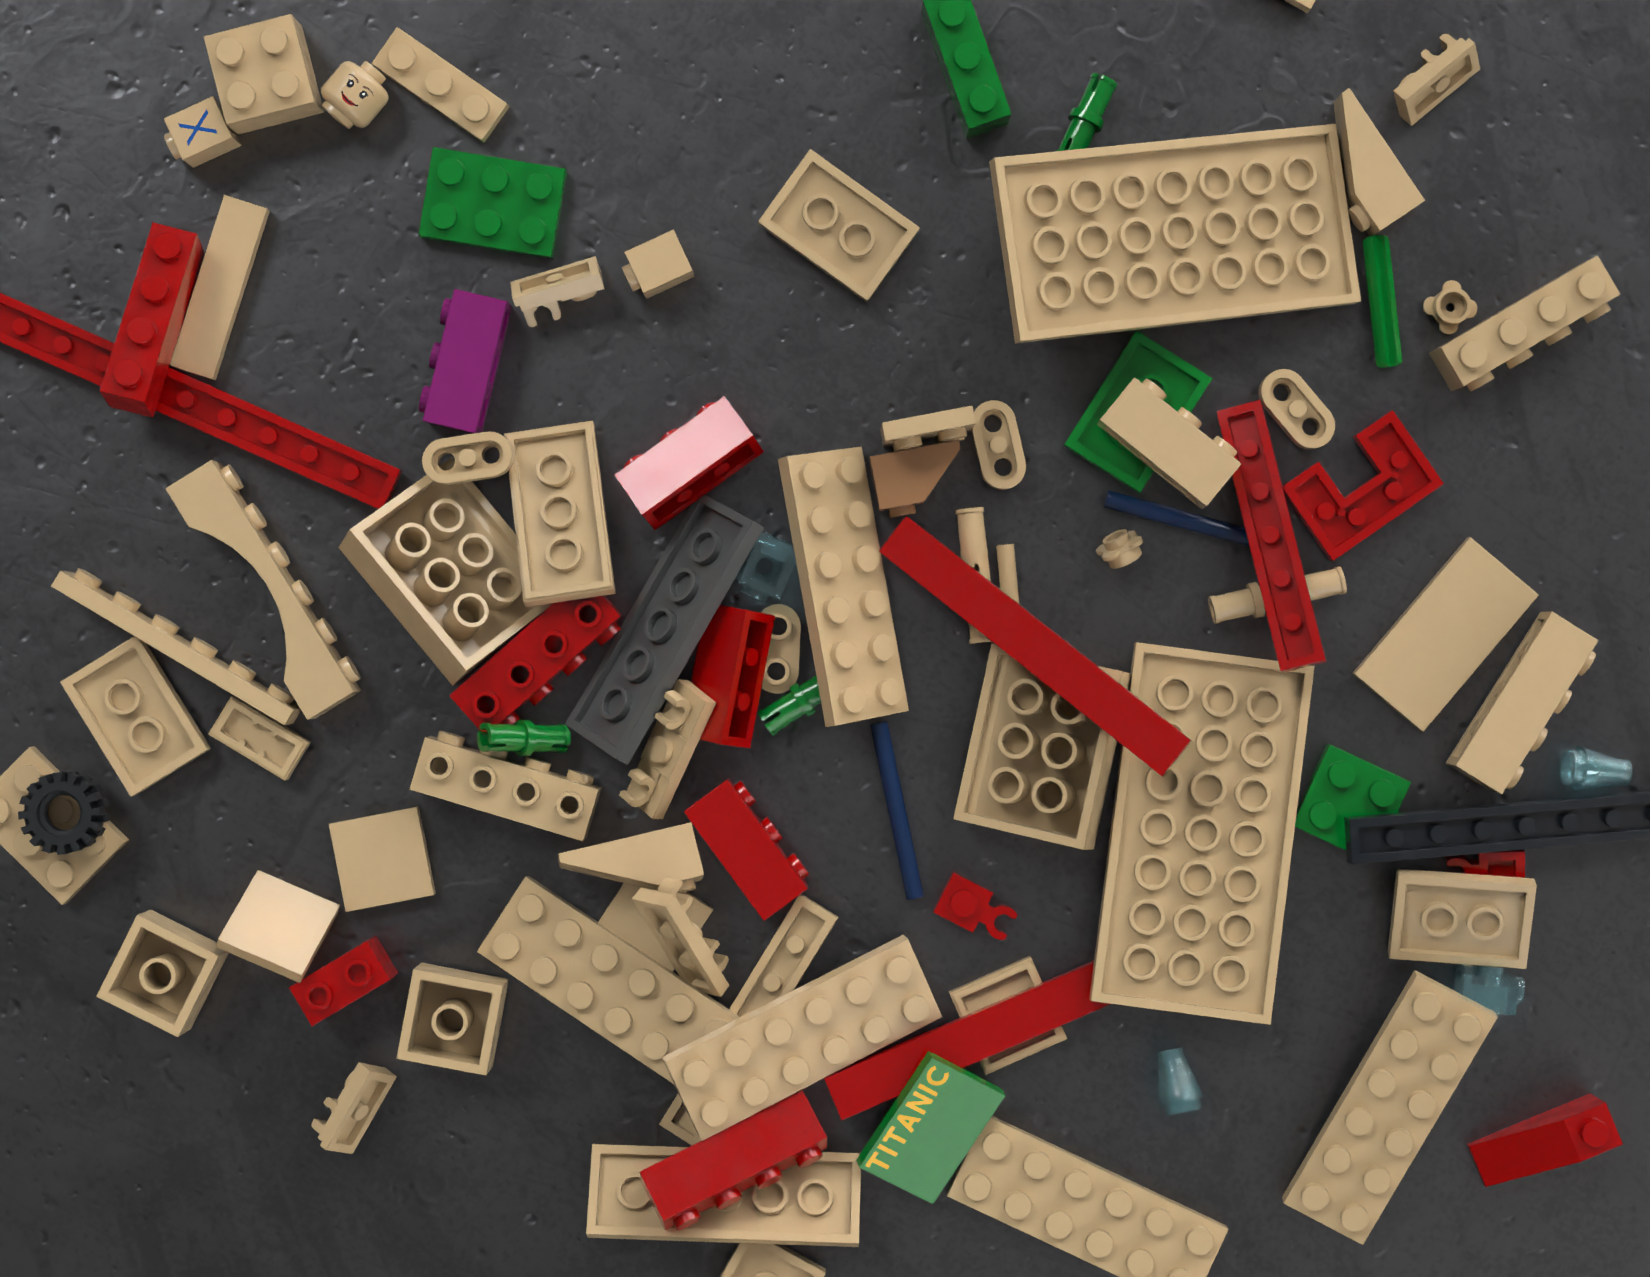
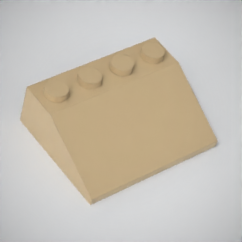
(444, 571)
(1035, 759)

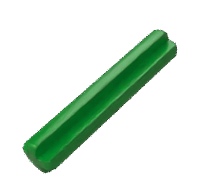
(1382, 301)

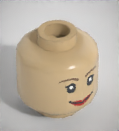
(354, 94)

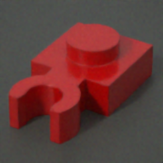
(1499, 863)
(967, 904)

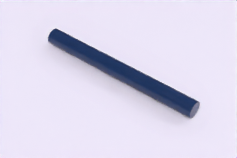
(1176, 517)
(897, 810)

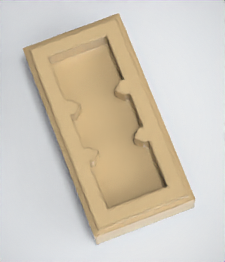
(259, 738)

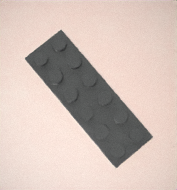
(663, 627)

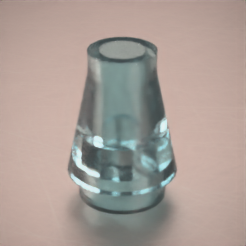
(1591, 769)
(1177, 1083)

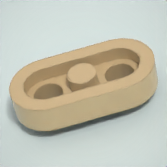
(1299, 406)
(998, 445)
(469, 458)
(783, 649)

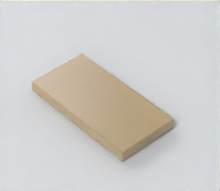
(560, 514)
(1445, 634)

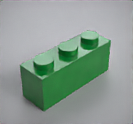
(966, 65)

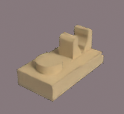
(1436, 78)
(571, 281)
(354, 1108)

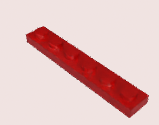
(1272, 538)

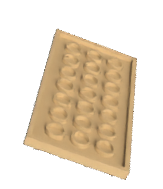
(1174, 232)
(1209, 845)

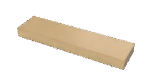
(219, 287)

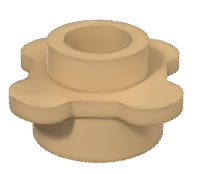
(1453, 294)
(1120, 548)

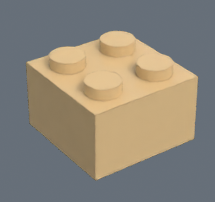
(263, 74)
(163, 973)
(452, 1018)

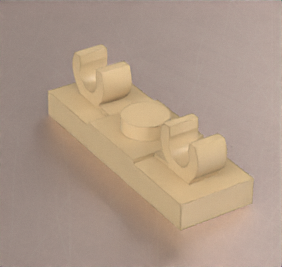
(669, 749)
(682, 939)

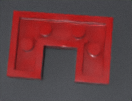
(1345, 521)

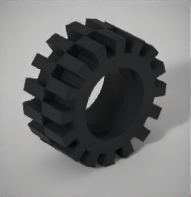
(37, 818)

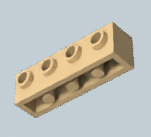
(1515, 329)
(1522, 702)
(505, 786)

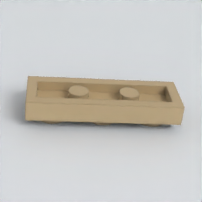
(440, 85)

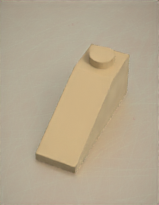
(1373, 176)
(642, 859)

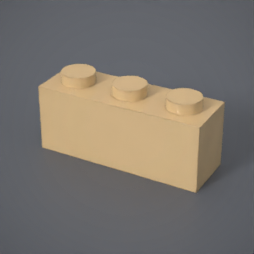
(1170, 442)

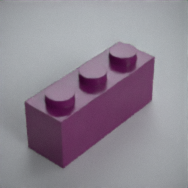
(465, 361)

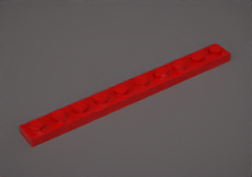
(206, 408)

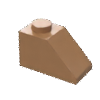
(909, 476)

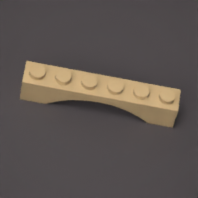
(313, 668)

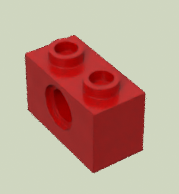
(343, 980)

